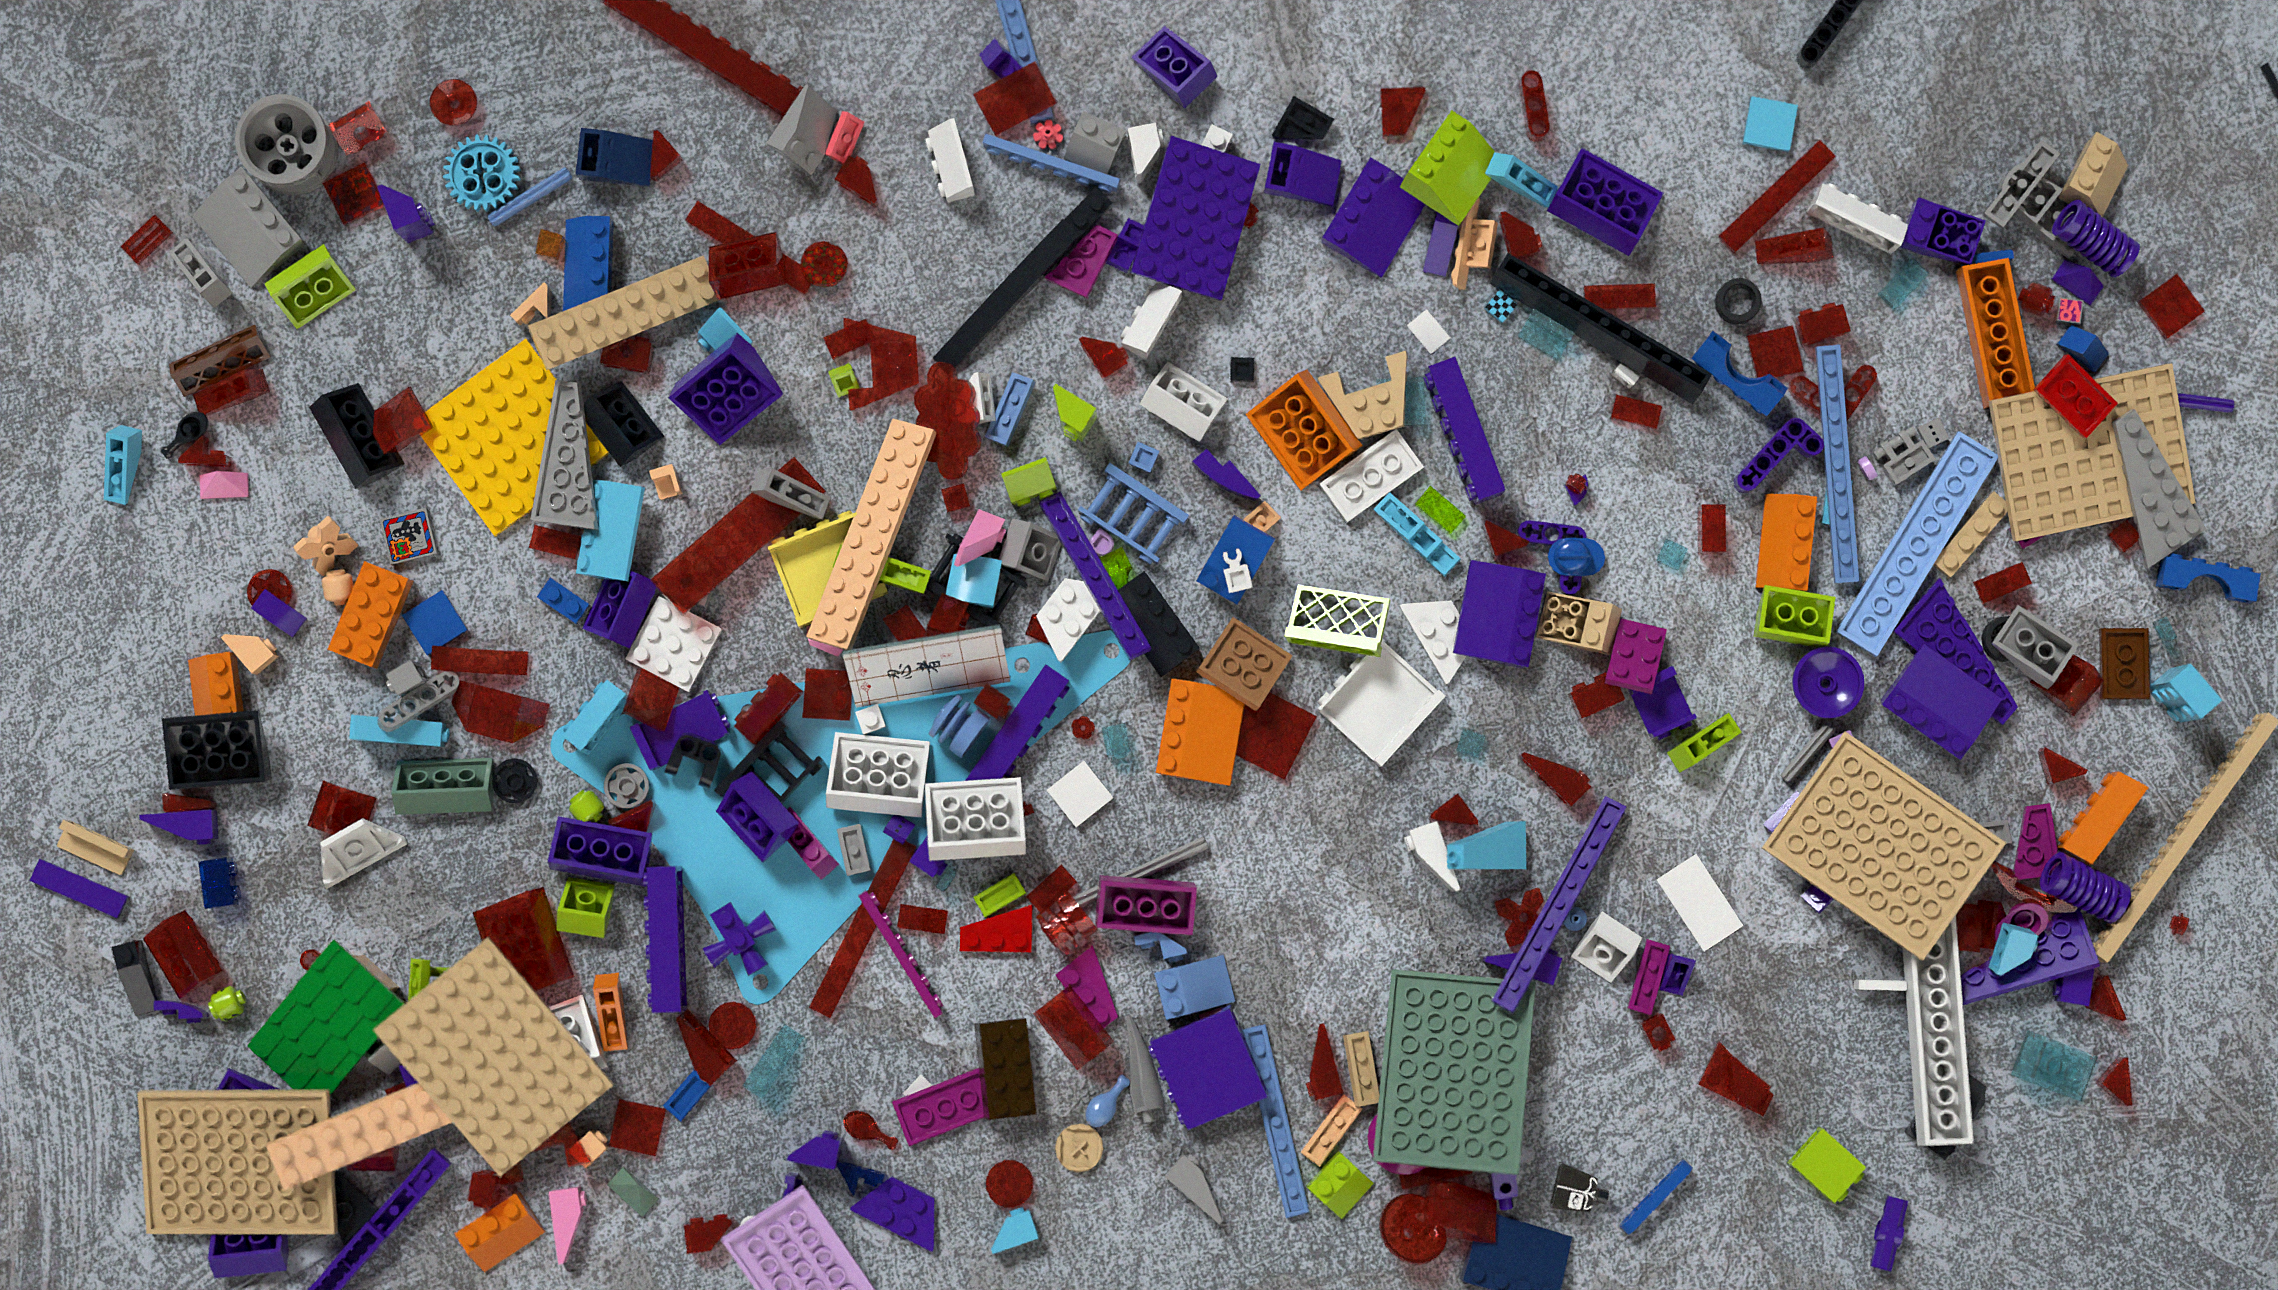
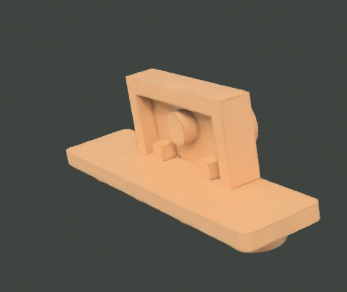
(1474, 246)

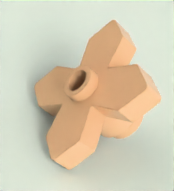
(324, 544)

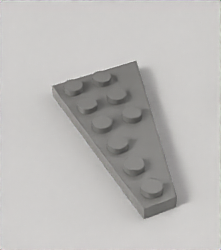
(565, 476)
(2155, 496)

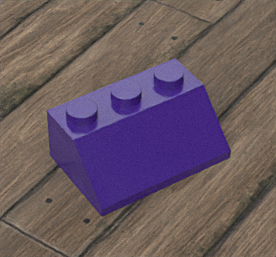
(406, 215)
(620, 608)
(756, 816)
(247, 1254)

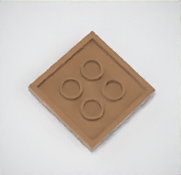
(1244, 664)

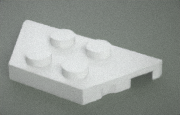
(1067, 616)
(1436, 630)
(356, 849)

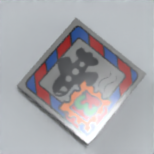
(409, 536)

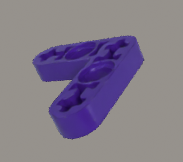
(1544, 541)

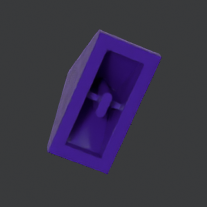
(1676, 974)

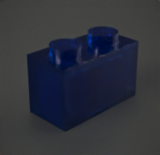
(219, 882)

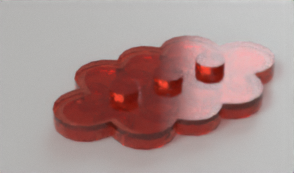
(949, 410)

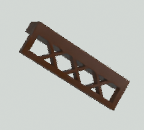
(218, 353)

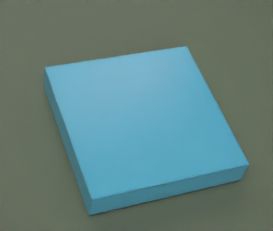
(1770, 124)

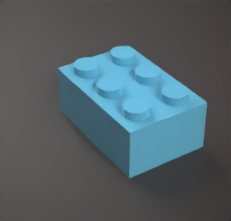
(2185, 693)

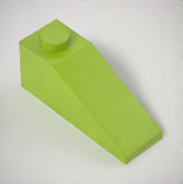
(1704, 742)

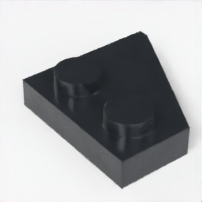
(1303, 122)

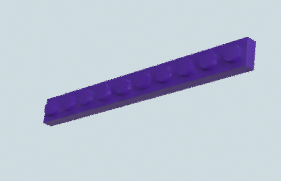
(1559, 904)

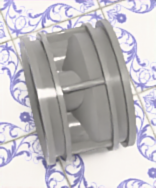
(262, 121)

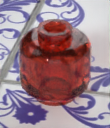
(2036, 299)

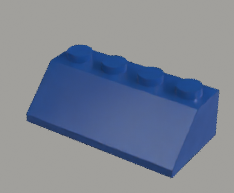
(587, 259)

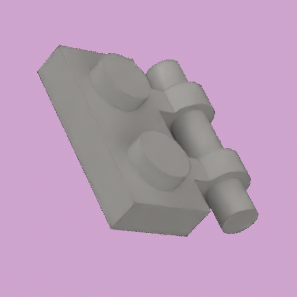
(1907, 462)

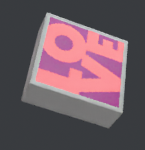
(2069, 311)

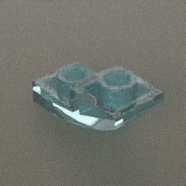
(1903, 283)

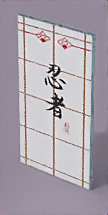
(927, 666)

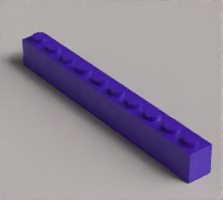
(1008, 744)

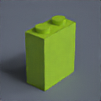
(1827, 1165)

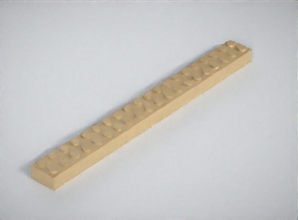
(2186, 833)

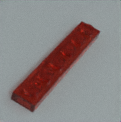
(1776, 196)

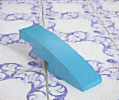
(1417, 534)

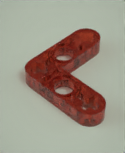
(1850, 406)

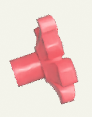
(1048, 139)

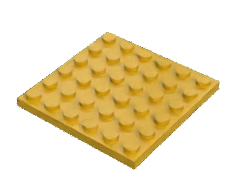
(494, 435)

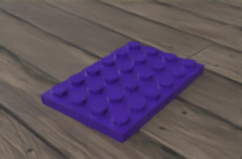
(1195, 218)

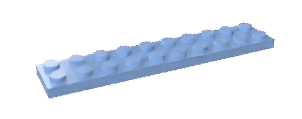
(1917, 544)

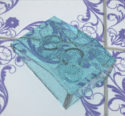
(2054, 1065)

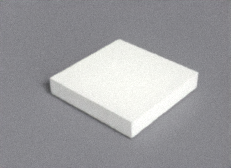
(1080, 794)

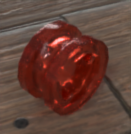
(315, 953)

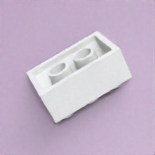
(950, 161)
(1150, 319)
(1183, 401)

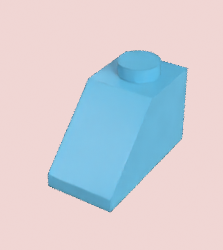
(2012, 948)
(1016, 1230)

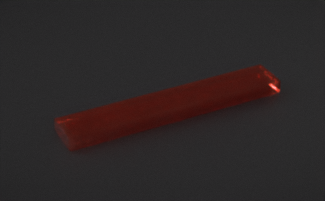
(726, 231)

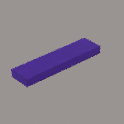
(79, 888)

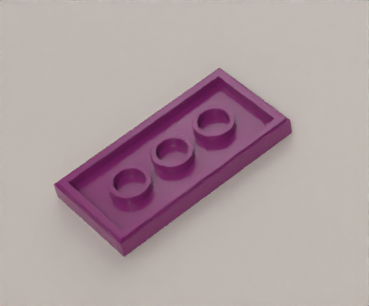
(940, 1107)

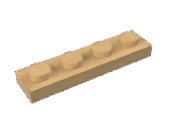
(1971, 534)

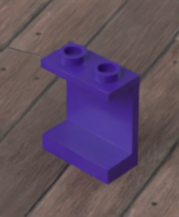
(1664, 707)

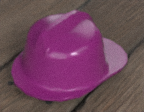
(2027, 916)

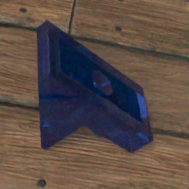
(852, 1173)

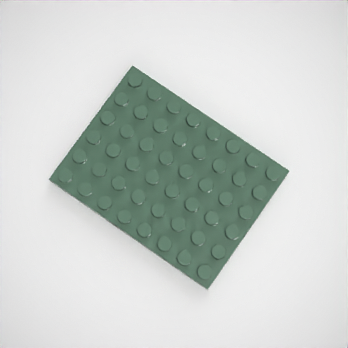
(1453, 1074)

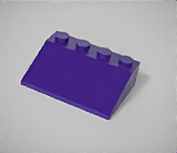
(1605, 202)
(1373, 219)
(726, 389)
(1499, 613)
(1941, 701)

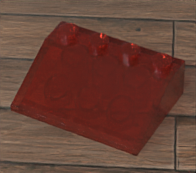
(527, 937)

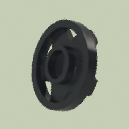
(514, 780)

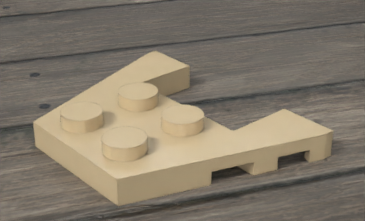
(1373, 408)

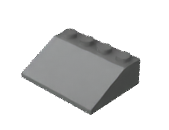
(248, 227)

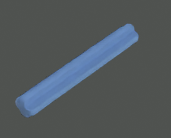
(529, 196)

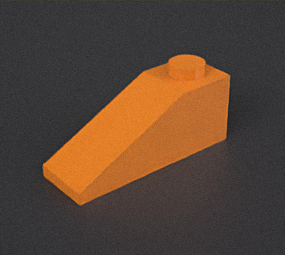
(610, 1011)

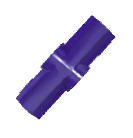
(1889, 1233)

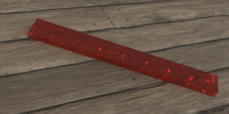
(861, 929)

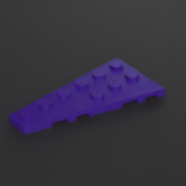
(2061, 951)

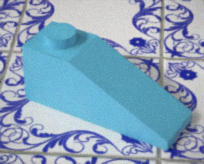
(1521, 178)
(121, 462)

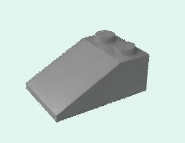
(804, 131)
(2034, 646)

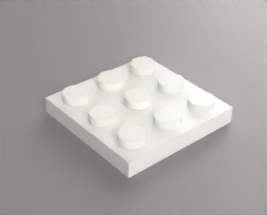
(673, 644)

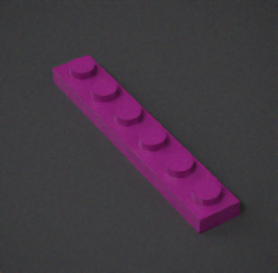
(906, 961)

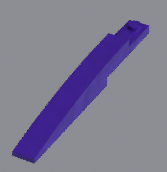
(383, 1223)

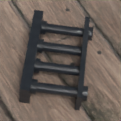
(991, 618)
(762, 752)

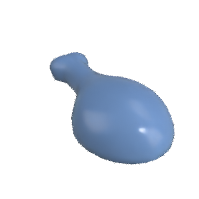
(1103, 1107)

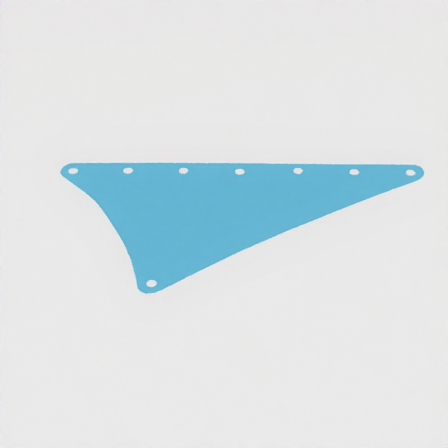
(800, 904)

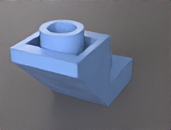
(1169, 948)

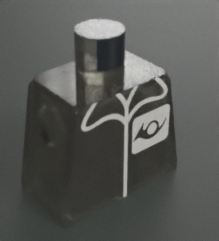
(1576, 1190)

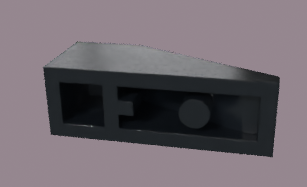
(135, 976)

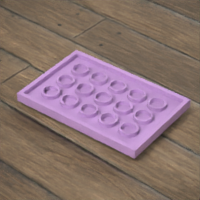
(794, 1249)

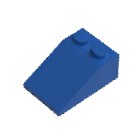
(1254, 547)

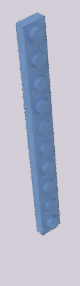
(1837, 464)

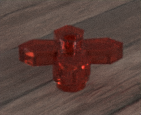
(1510, 910)

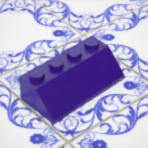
(600, 851)

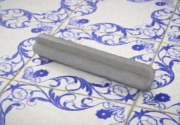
(1807, 753)

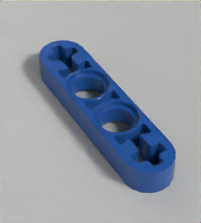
(1656, 1197)

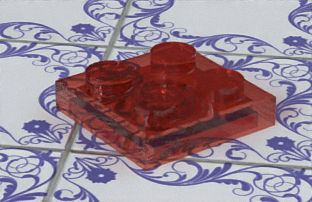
(2171, 306)

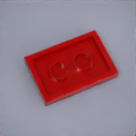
(2075, 396)

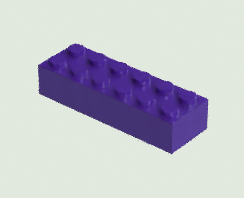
(1464, 431)
(666, 939)

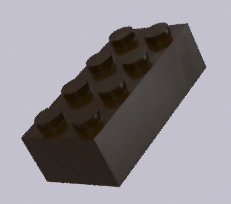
(1005, 1069)

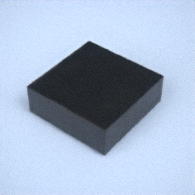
(1241, 369)

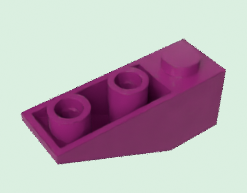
(811, 849)

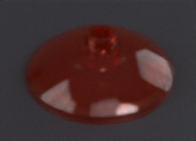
(1407, 1214)

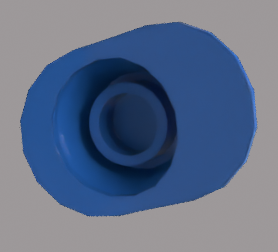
(1576, 557)

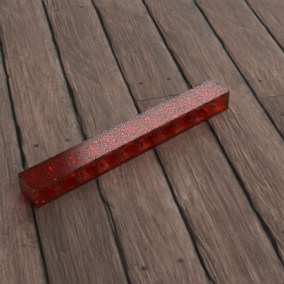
(710, 51)

